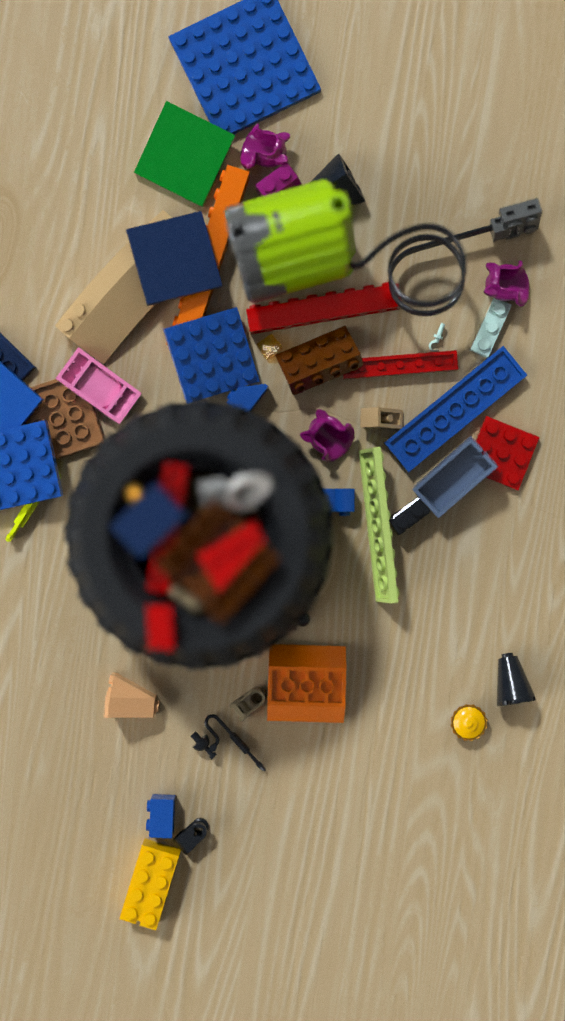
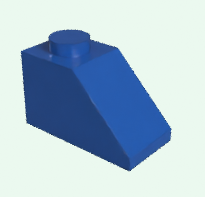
(247, 396)

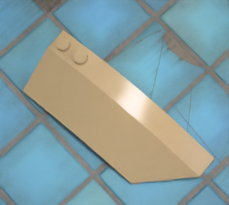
(108, 306)

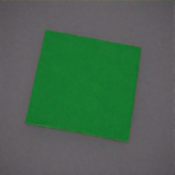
(184, 154)

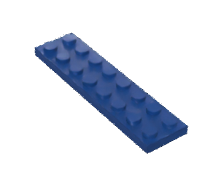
(455, 409)

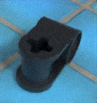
(190, 837)

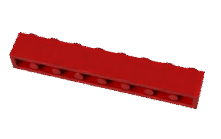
(320, 309)

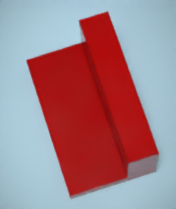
(161, 627)

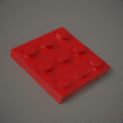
(509, 449)

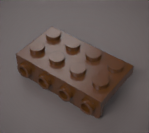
(319, 360)

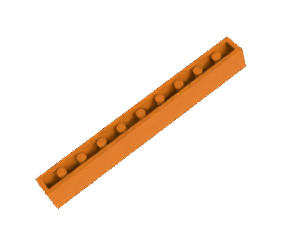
(230, 193)

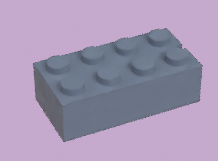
(454, 476)

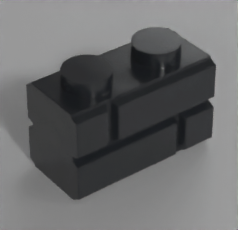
(408, 515)

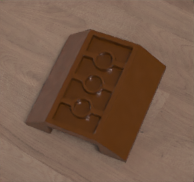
(184, 565)

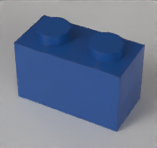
(161, 816)

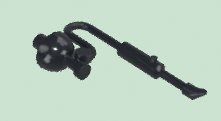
(203, 742)

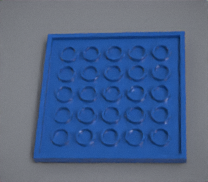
(244, 64)

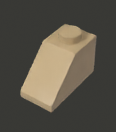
(381, 418)

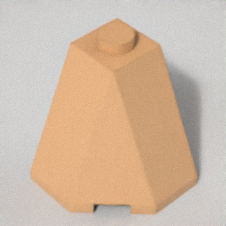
(129, 699)

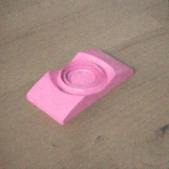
(98, 385)

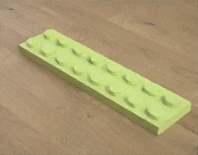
(378, 525)

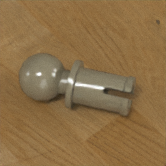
(186, 598)

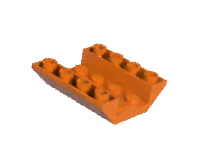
(306, 683)

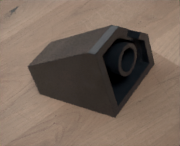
(342, 180)

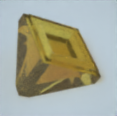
(269, 346)

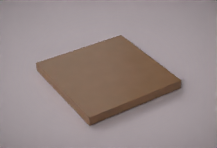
(69, 417)

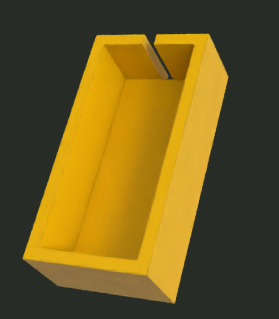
(150, 884)

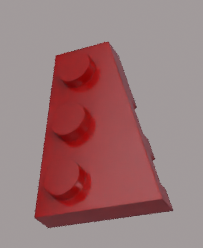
(230, 554)

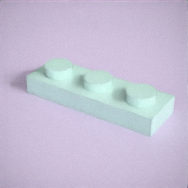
(490, 327)

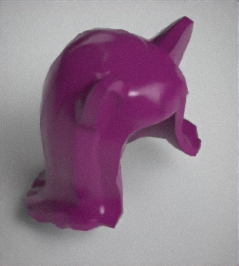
(264, 148)
(507, 283)
(329, 436)

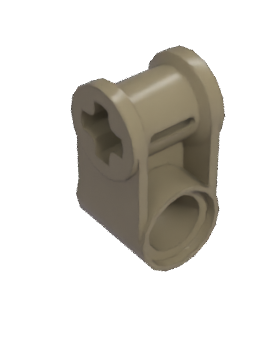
(246, 705)

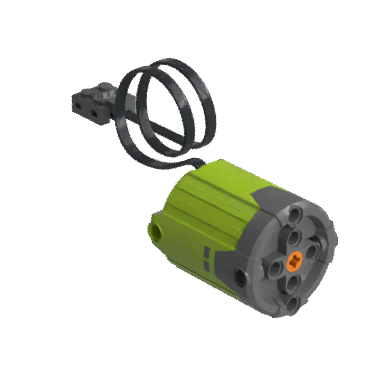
(309, 240)

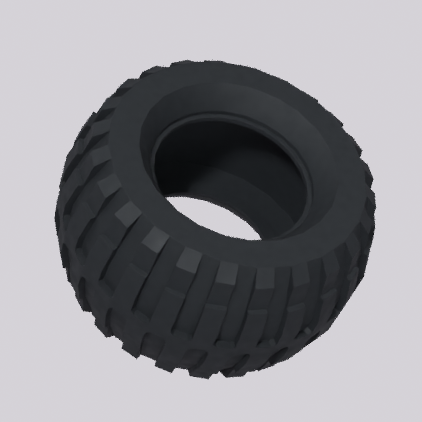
(206, 440)

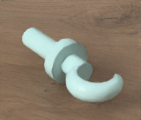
(438, 337)

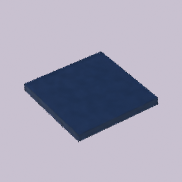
(174, 258)

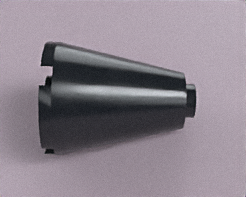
(512, 682)

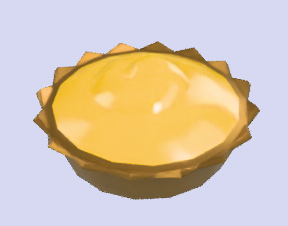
(469, 722)

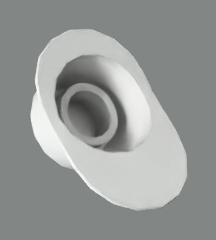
(247, 491)

